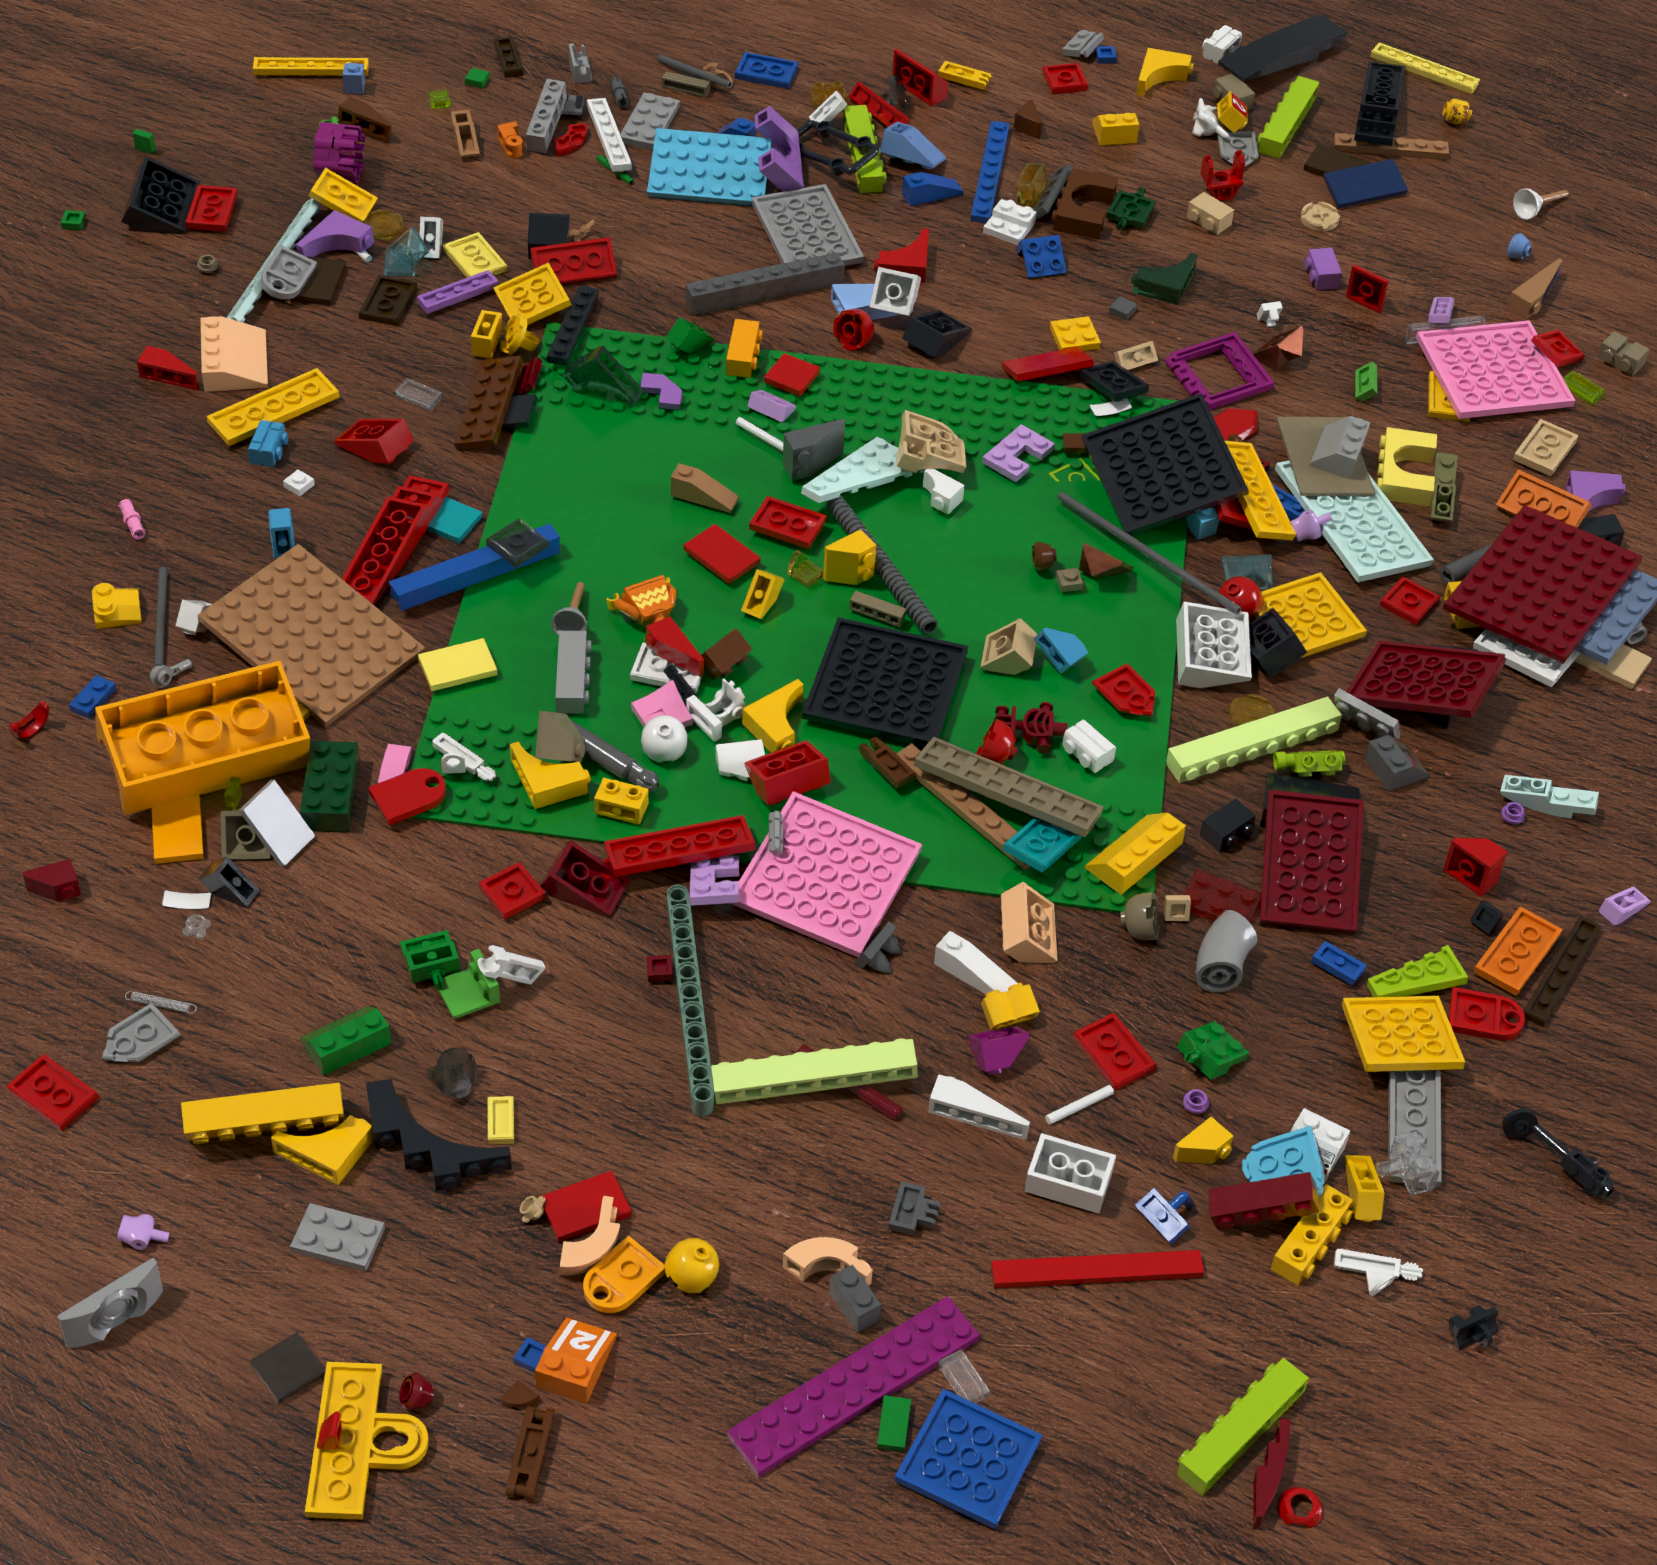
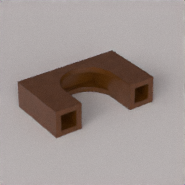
(1083, 186)

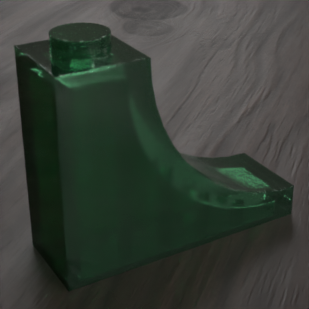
(1166, 282)
(603, 371)

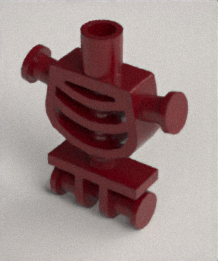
(1041, 732)

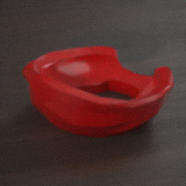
(1287, 1514)

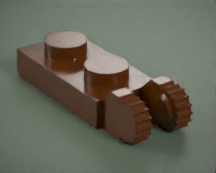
(887, 762)

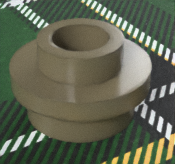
(207, 264)

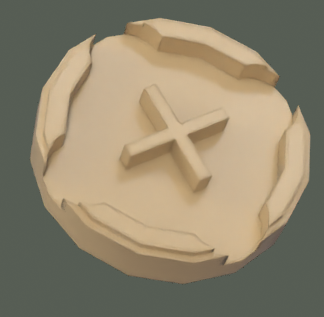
(1320, 216)

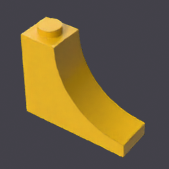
(1162, 67)
(768, 719)
(546, 781)
(329, 1153)

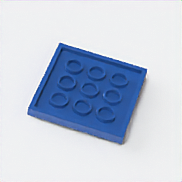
(968, 1458)

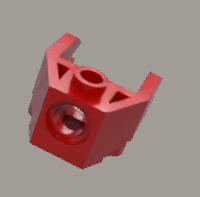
(1227, 179)

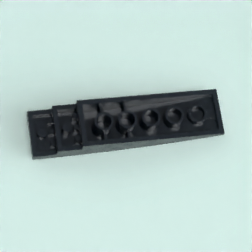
(1284, 48)
(1380, 103)

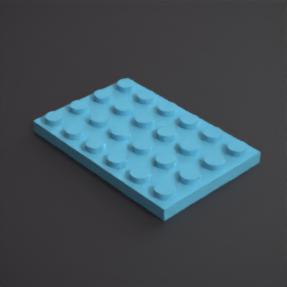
(707, 167)

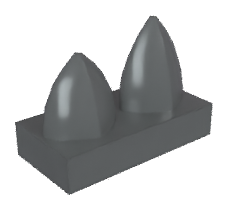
(873, 956)

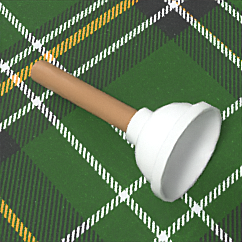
(1528, 202)

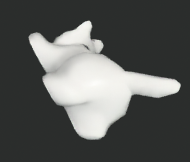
(1206, 121)

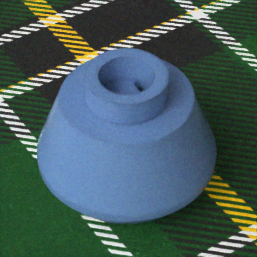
(1519, 247)

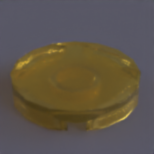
(385, 224)
(1249, 709)

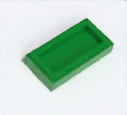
(894, 1423)

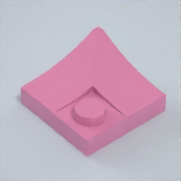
(662, 702)

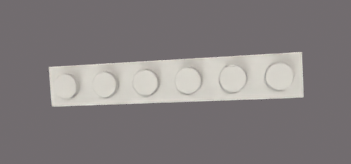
(609, 135)

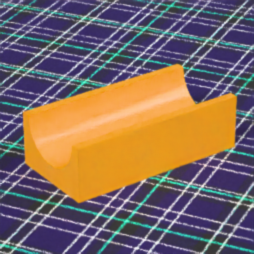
(203, 735)

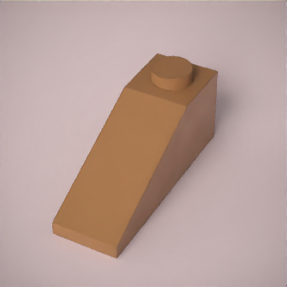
(698, 487)

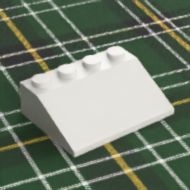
(1212, 646)

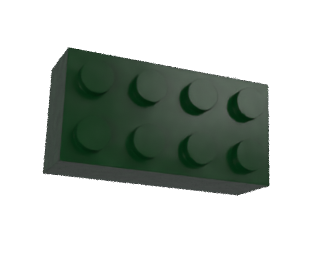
(330, 785)

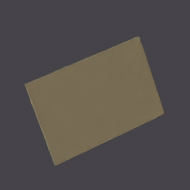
(1300, 441)

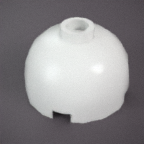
(664, 738)

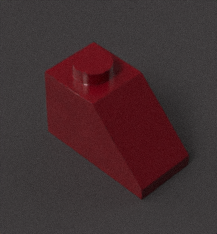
(53, 881)

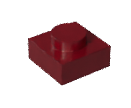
(659, 968)

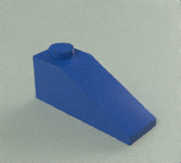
(926, 187)

